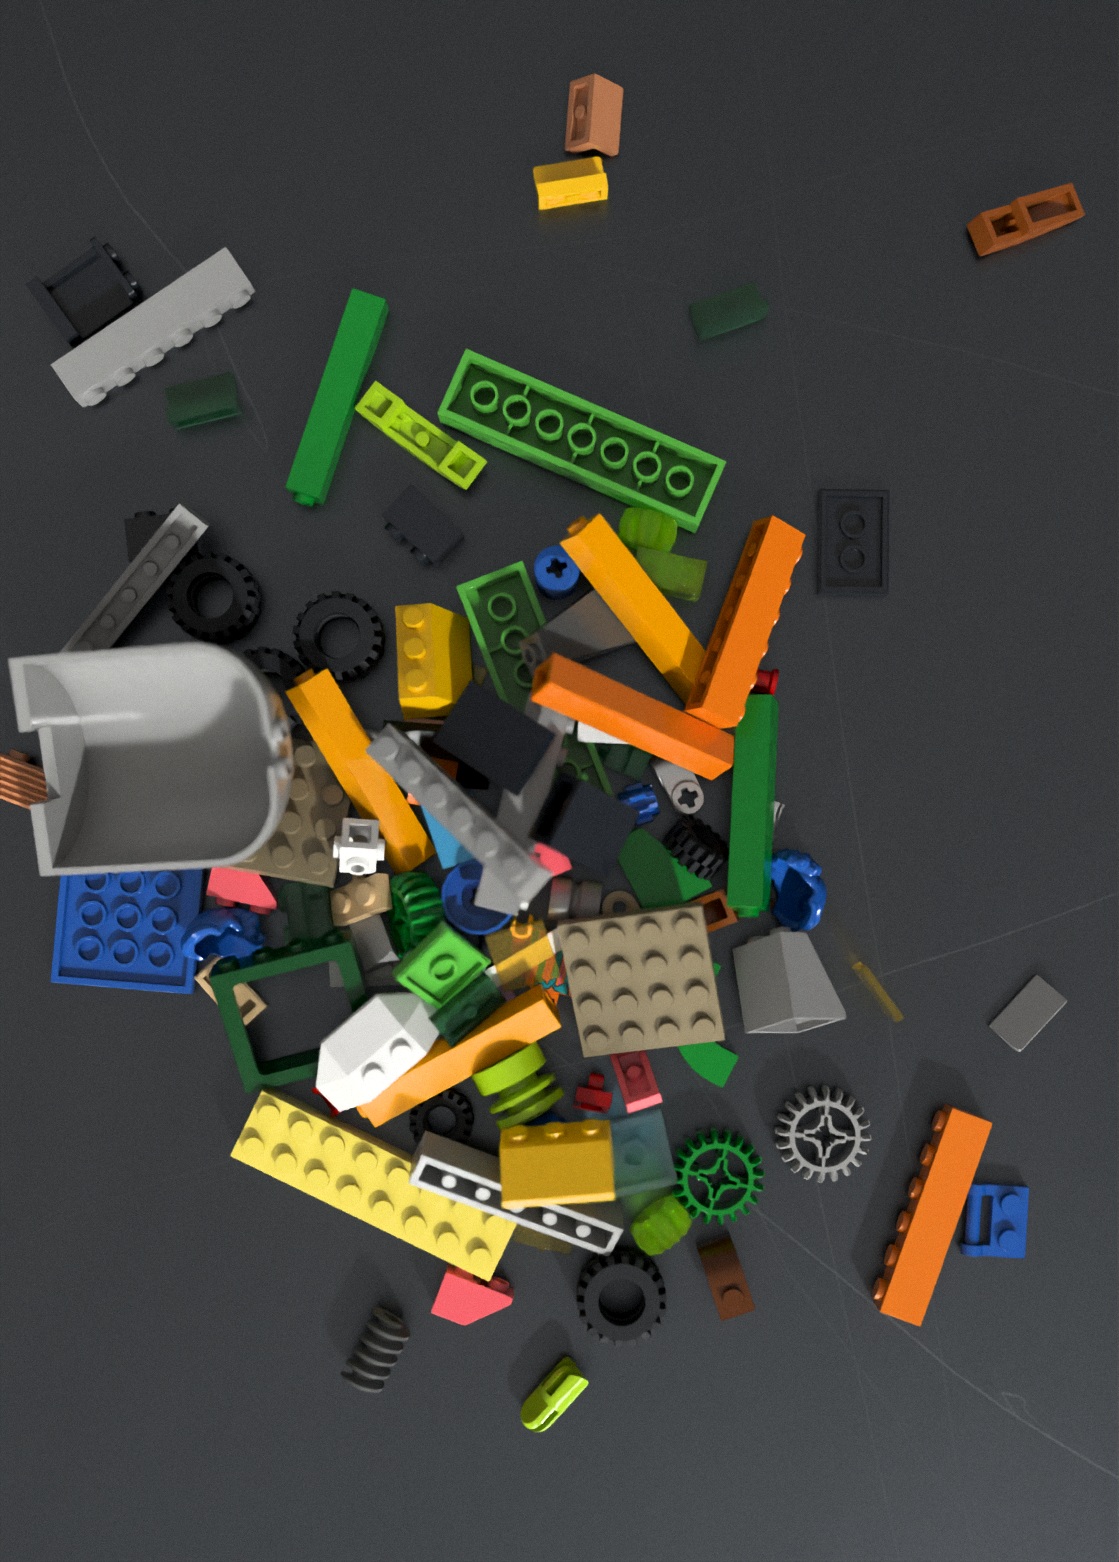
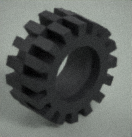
(696, 847)
(456, 1103)

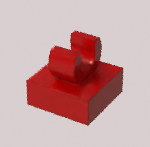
(593, 1097)

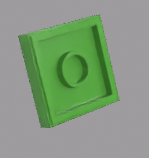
(441, 966)

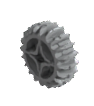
(822, 1148)

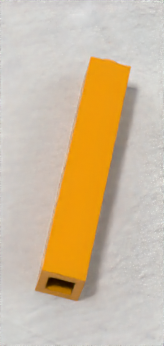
(635, 601)
(363, 779)
(498, 1036)

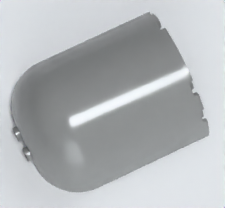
(153, 757)

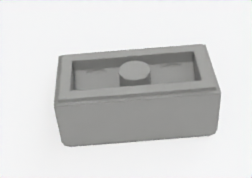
(374, 942)
(1027, 1013)

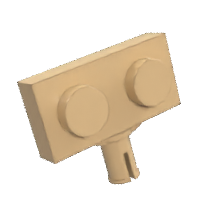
(360, 899)

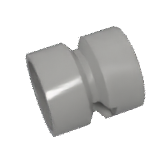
(573, 900)

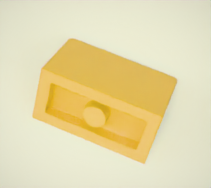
(570, 183)

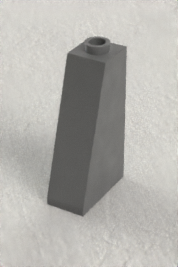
(576, 633)

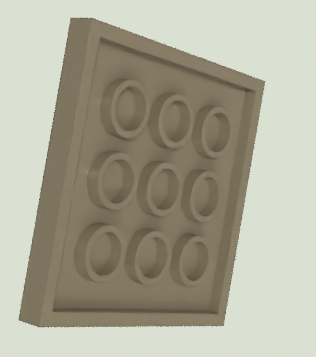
(306, 833)
(642, 979)

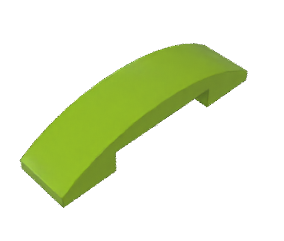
(420, 436)

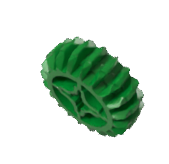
(415, 910)
(732, 1180)

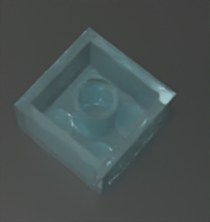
(641, 1153)

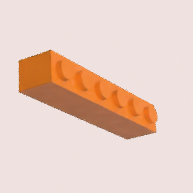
(745, 623)
(931, 1214)

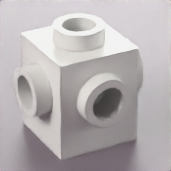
(359, 846)

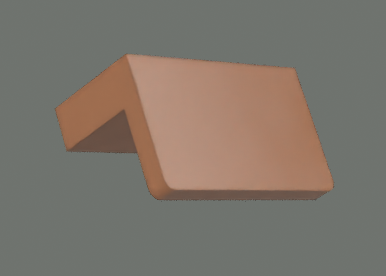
(594, 115)

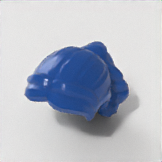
(798, 889)
(223, 933)

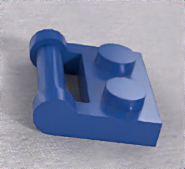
(1005, 1220)

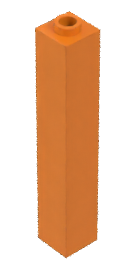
(632, 717)

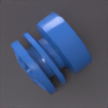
(457, 898)

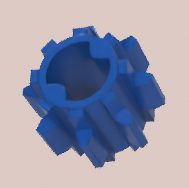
(642, 799)

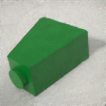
(655, 874)

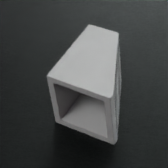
(784, 984)

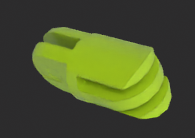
(553, 1396)

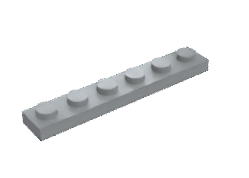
(138, 581)

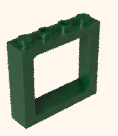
(265, 962)

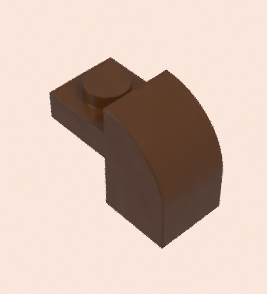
(725, 1276)

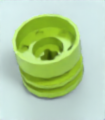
(518, 1086)

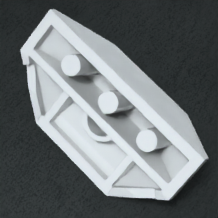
(374, 1048)

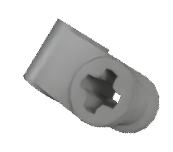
(677, 779)

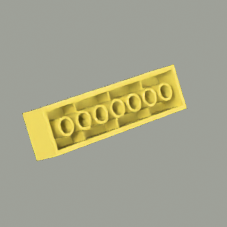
(366, 1181)

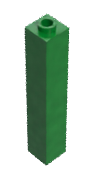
(337, 398)
(753, 807)

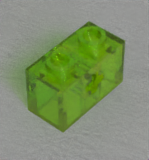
(673, 573)

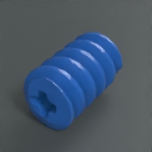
(547, 582)

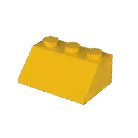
(431, 659)
(557, 1163)

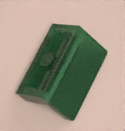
(728, 311)
(202, 401)
(467, 1009)

